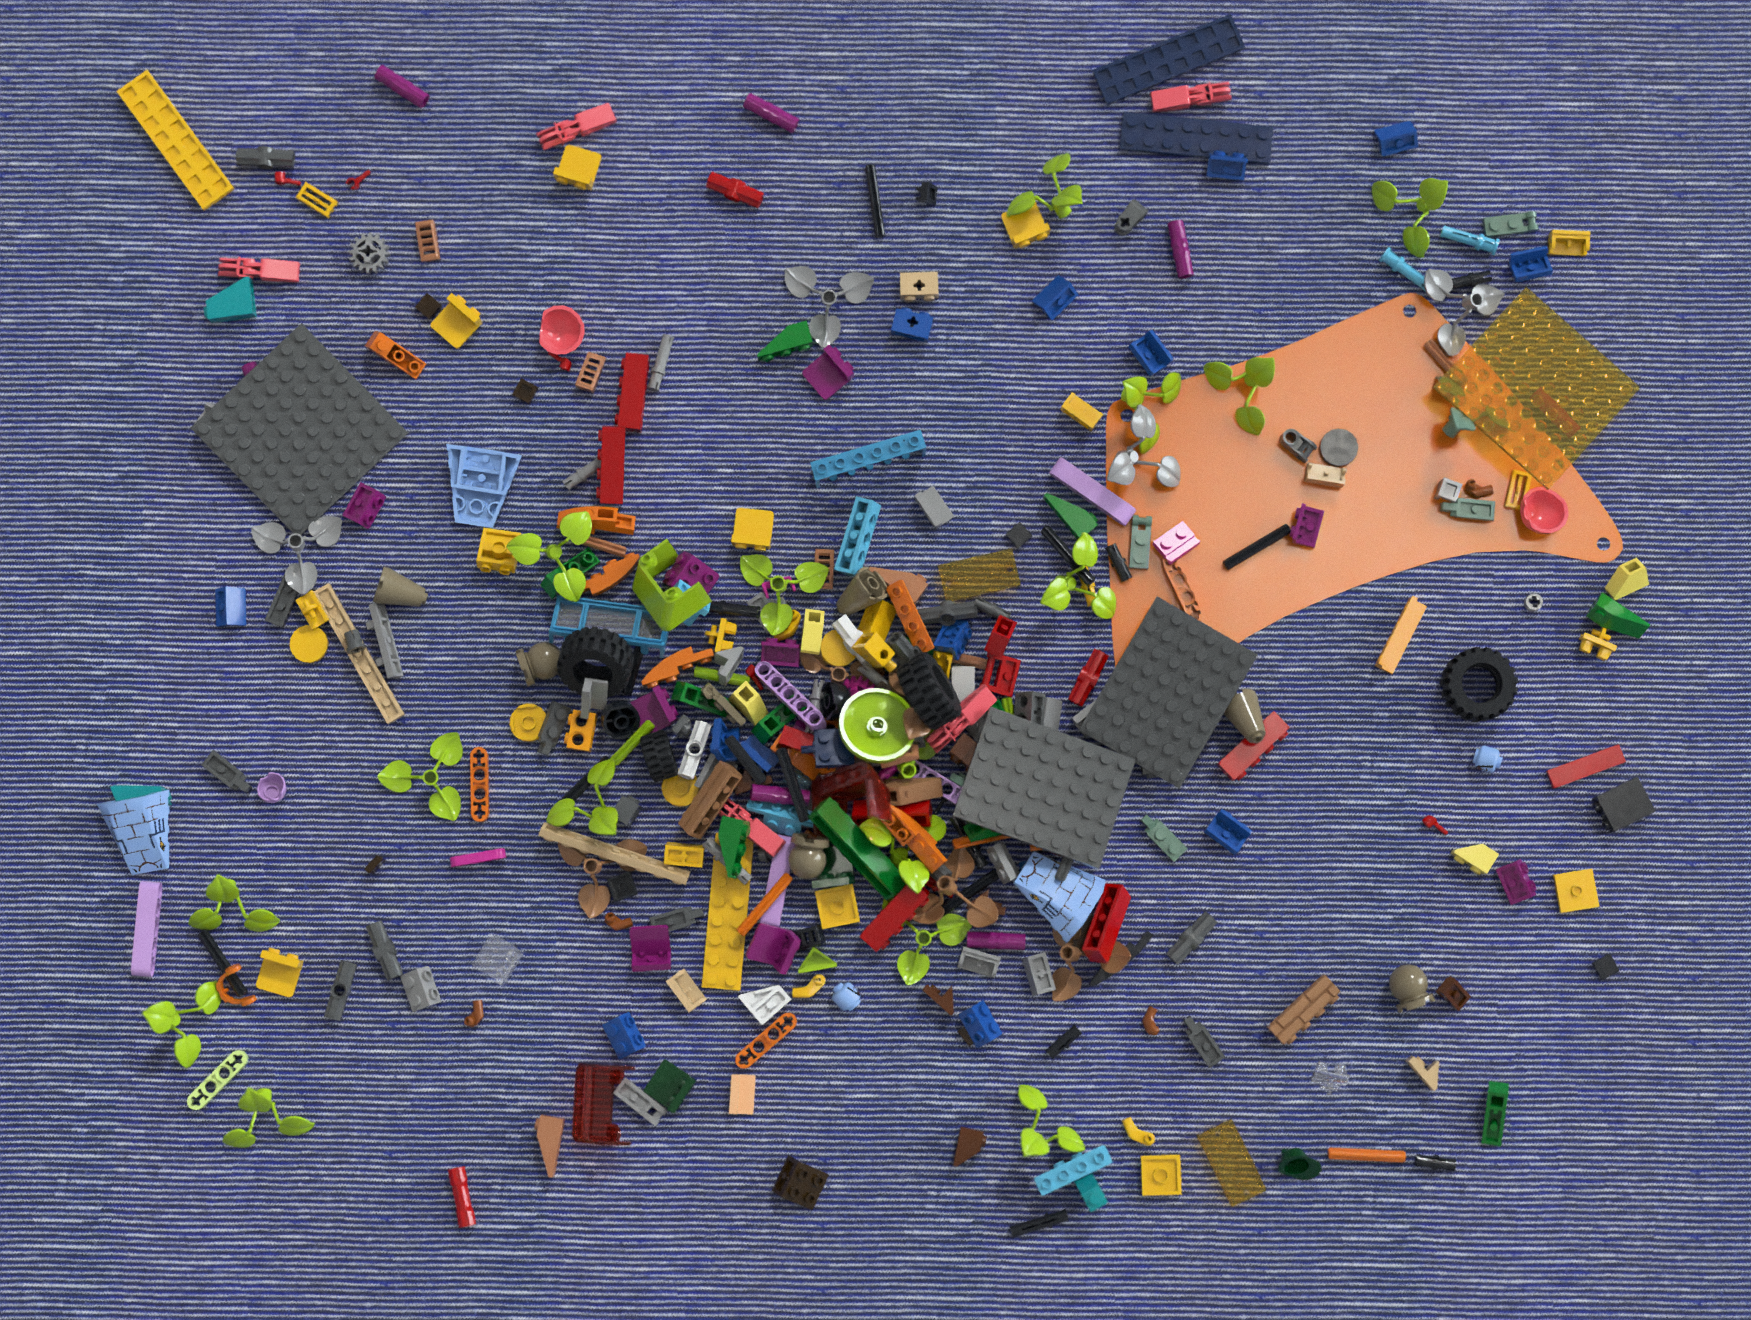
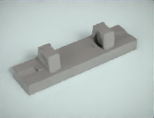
(386, 642)

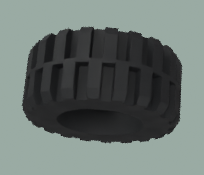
(598, 646)
(1500, 670)
(929, 690)

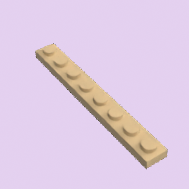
(362, 660)
(611, 852)

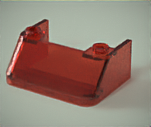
(852, 783)
(595, 1104)

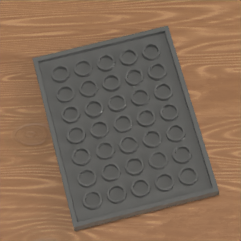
(1168, 692)
(1044, 788)

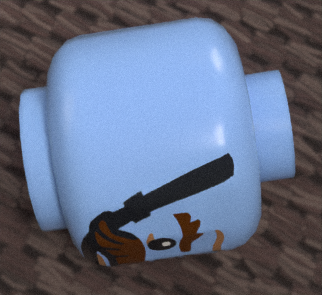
(1487, 759)
(846, 996)

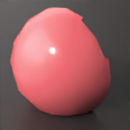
(561, 330)
(1543, 510)

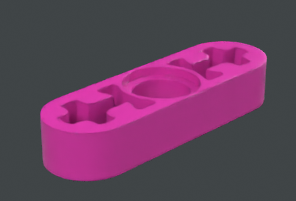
(478, 857)

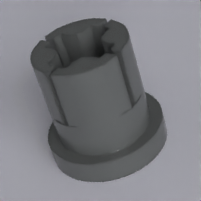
(354, 642)

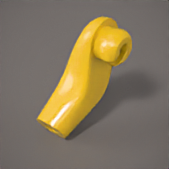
(790, 631)
(810, 989)
(1137, 1135)

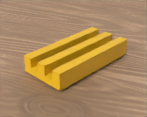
(329, 208)
(1511, 485)

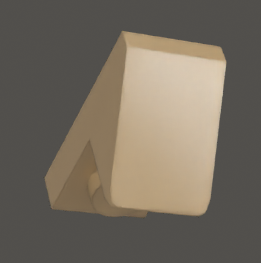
(1428, 1075)

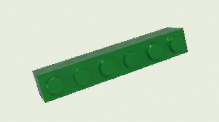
(857, 848)

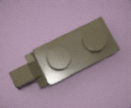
(722, 704)

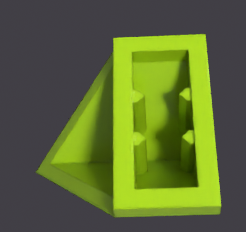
(816, 961)

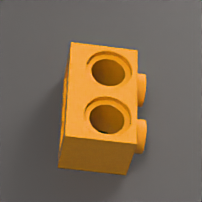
(586, 731)

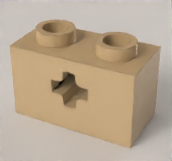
(909, 283)

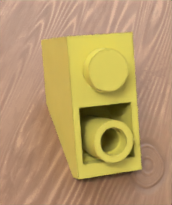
(1627, 579)
(812, 631)
(749, 703)
(1477, 856)

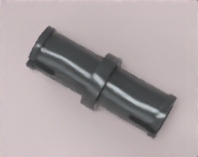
(991, 609)

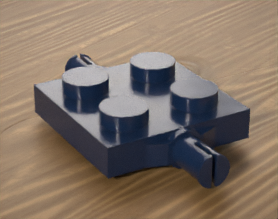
(829, 750)

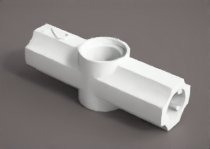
(849, 634)
(698, 739)

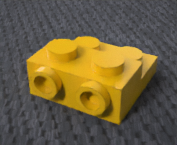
(494, 553)

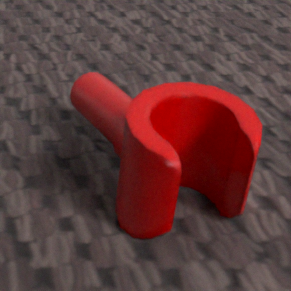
(280, 179)
(357, 180)
(565, 363)
(750, 671)
(1430, 821)

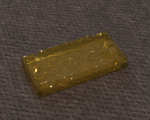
(979, 575)
(1231, 1162)

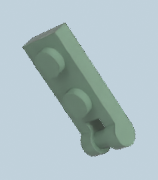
(1510, 224)
(1140, 543)

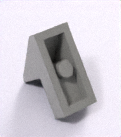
(728, 662)

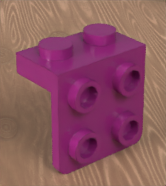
(828, 372)
(691, 571)
(656, 708)
(773, 946)
(650, 948)

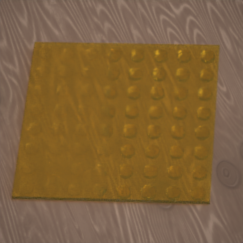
(1536, 388)

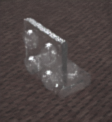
(498, 958)

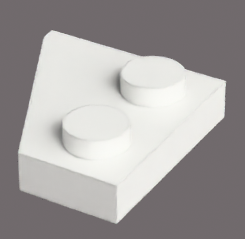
(765, 1002)

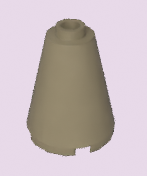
(398, 590)
(862, 591)
(1246, 715)

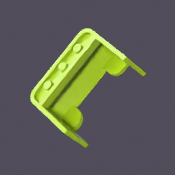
(673, 605)

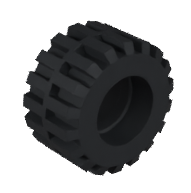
(658, 756)

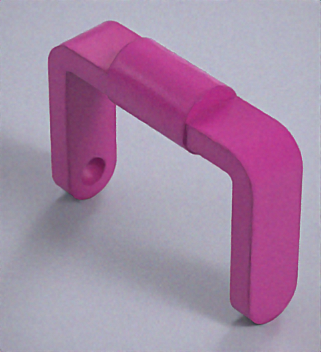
(766, 585)

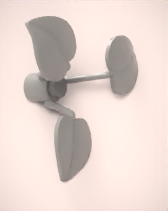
(1482, 298)
(827, 328)
(1122, 467)
(303, 575)

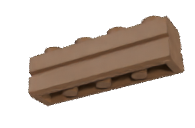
(710, 799)
(1303, 1009)

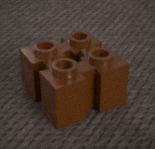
(963, 751)

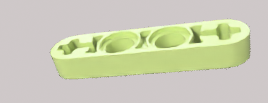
(217, 1079)

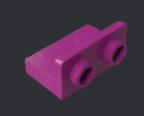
(364, 505)
(1516, 881)

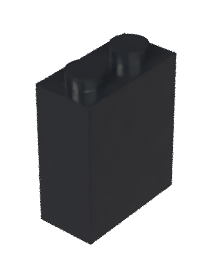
(1623, 805)

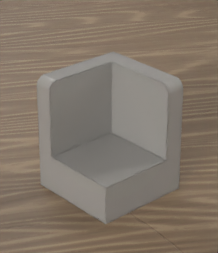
(1448, 490)

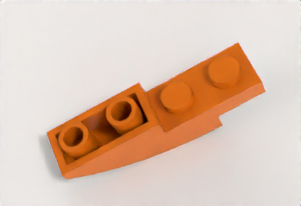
(604, 519)
(614, 571)
(668, 668)
(916, 837)

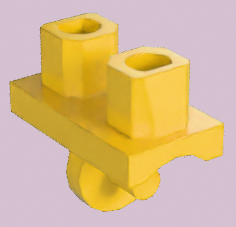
(312, 610)
(724, 628)
(1589, 641)

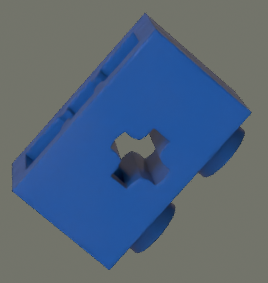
(919, 331)

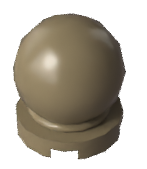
(539, 662)
(807, 857)
(1409, 986)

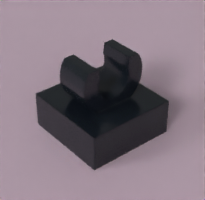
(928, 193)

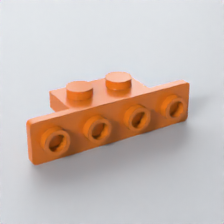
(909, 616)

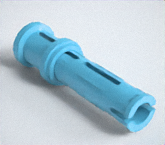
(1477, 241)
(1397, 264)

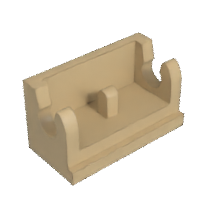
(1325, 475)
(686, 990)

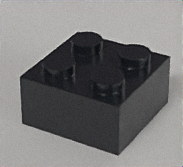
(622, 886)

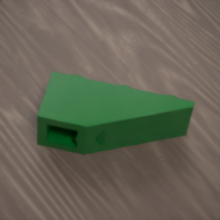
(791, 339)
(583, 561)
(732, 839)

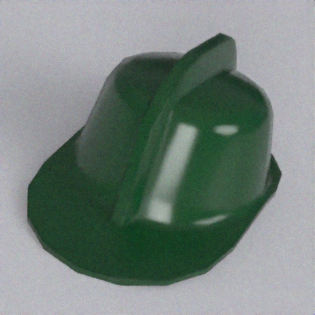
(1297, 1164)

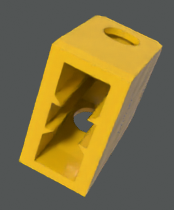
(875, 651)

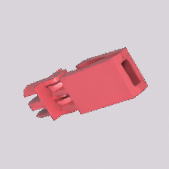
(1183, 97)
(587, 123)
(269, 269)
(972, 709)
(759, 833)

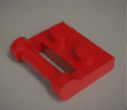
(1005, 676)

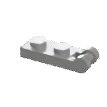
(639, 1101)

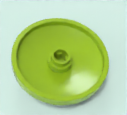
(874, 725)

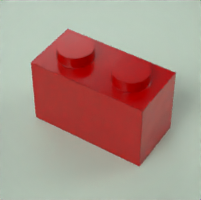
(1000, 636)

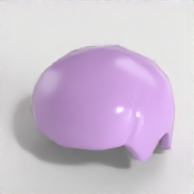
(272, 788)

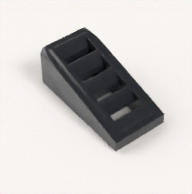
(819, 937)

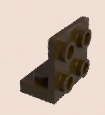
(800, 1183)

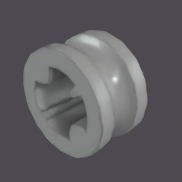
(1537, 597)

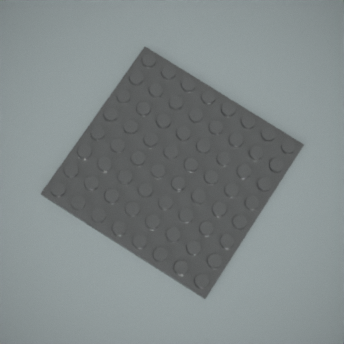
(299, 430)

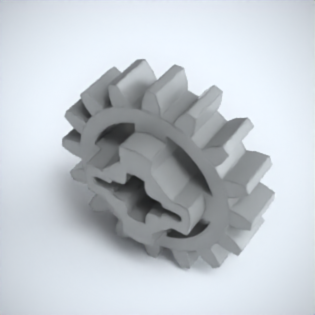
(370, 260)

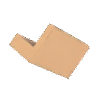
(742, 1094)

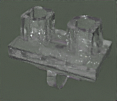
(1330, 1080)

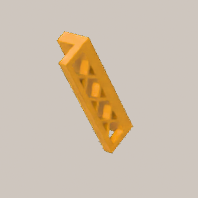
(1400, 635)

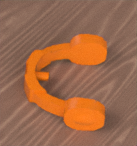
(224, 996)

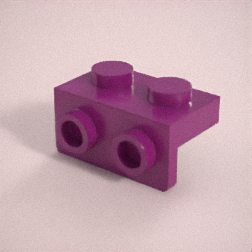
(1307, 526)
(781, 653)

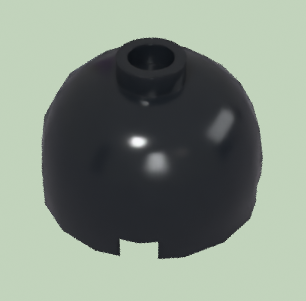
(833, 700)
(620, 719)

